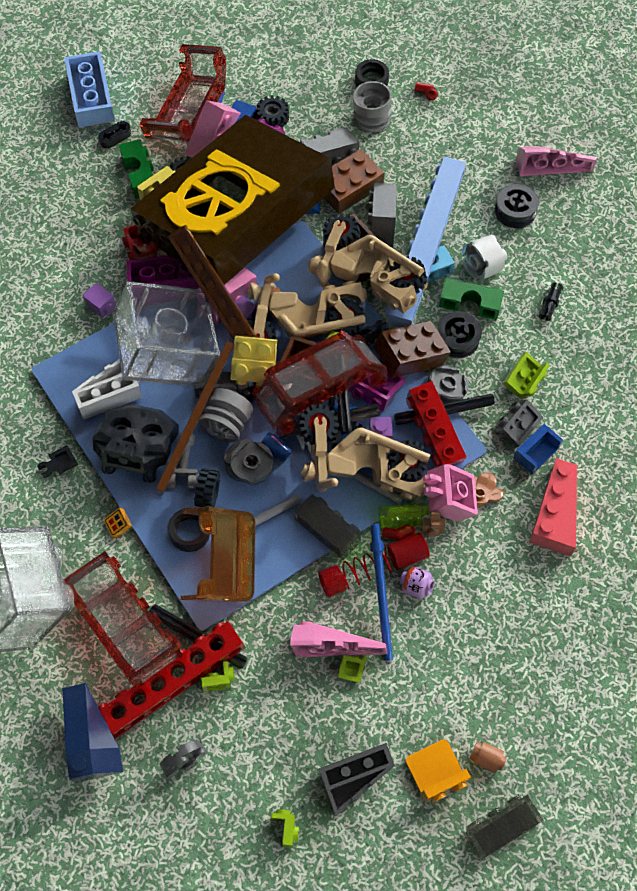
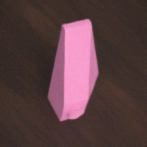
(543, 161)
(322, 641)

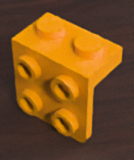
(437, 771)

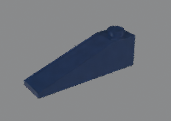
(88, 739)

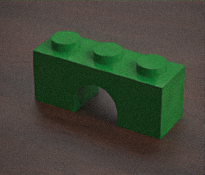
(135, 156)
(487, 298)

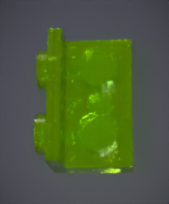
(400, 515)

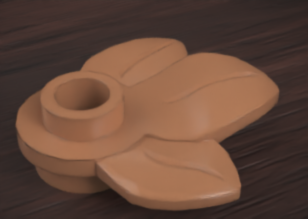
(486, 487)

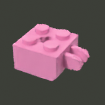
(451, 492)

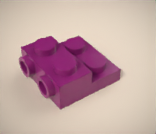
(381, 395)

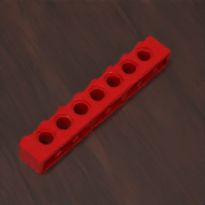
(173, 686)

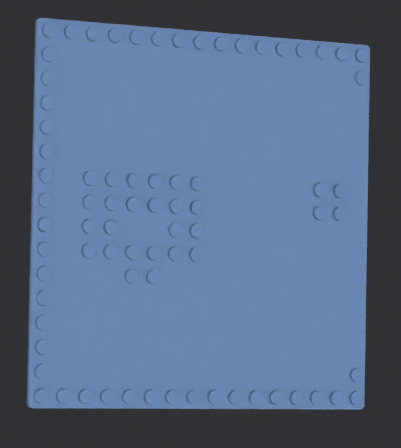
(281, 542)

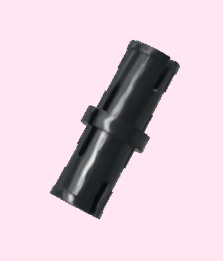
(551, 301)

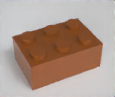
(353, 180)

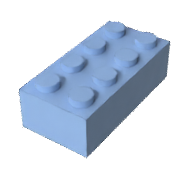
(89, 89)

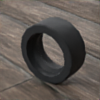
(371, 65)
(183, 545)

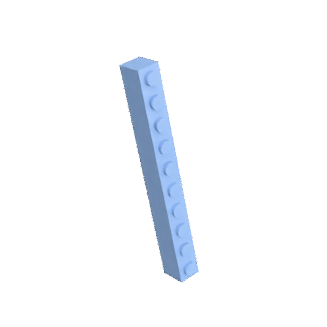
(431, 229)

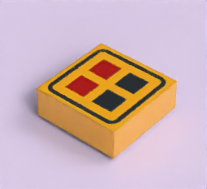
(117, 523)

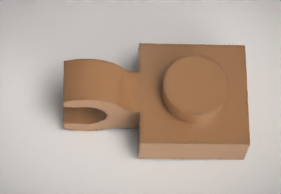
(434, 525)

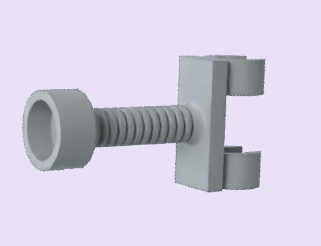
(183, 471)

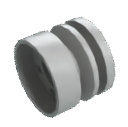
(372, 106)
(225, 415)

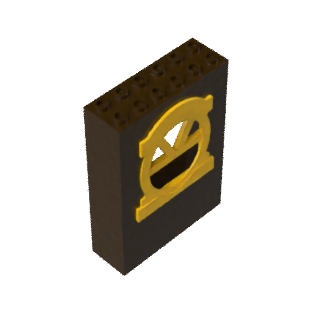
(281, 184)

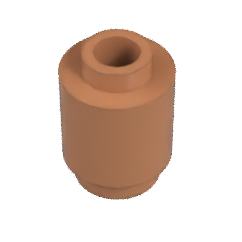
(488, 757)

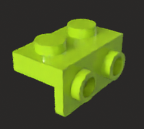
(525, 376)

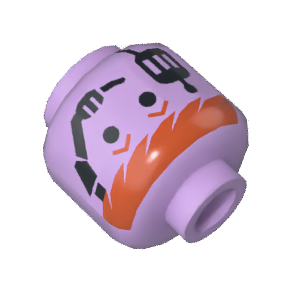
(417, 582)

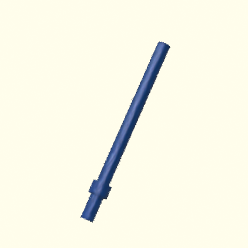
(377, 548)

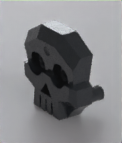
(135, 440)

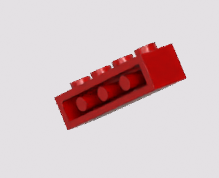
(435, 425)

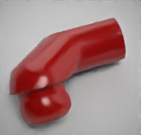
(428, 89)
(145, 249)
(398, 533)

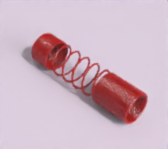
(405, 551)

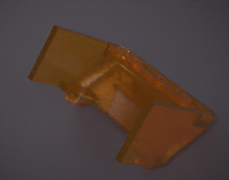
(231, 555)

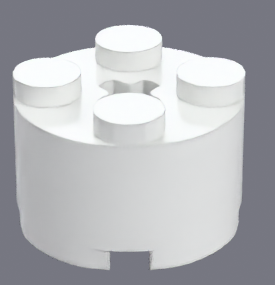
(484, 257)

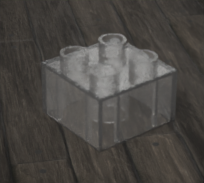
(165, 334)
(30, 587)

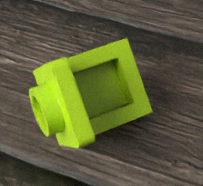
(291, 832)

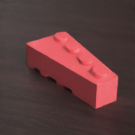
(557, 513)

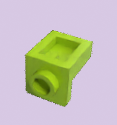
(215, 681)

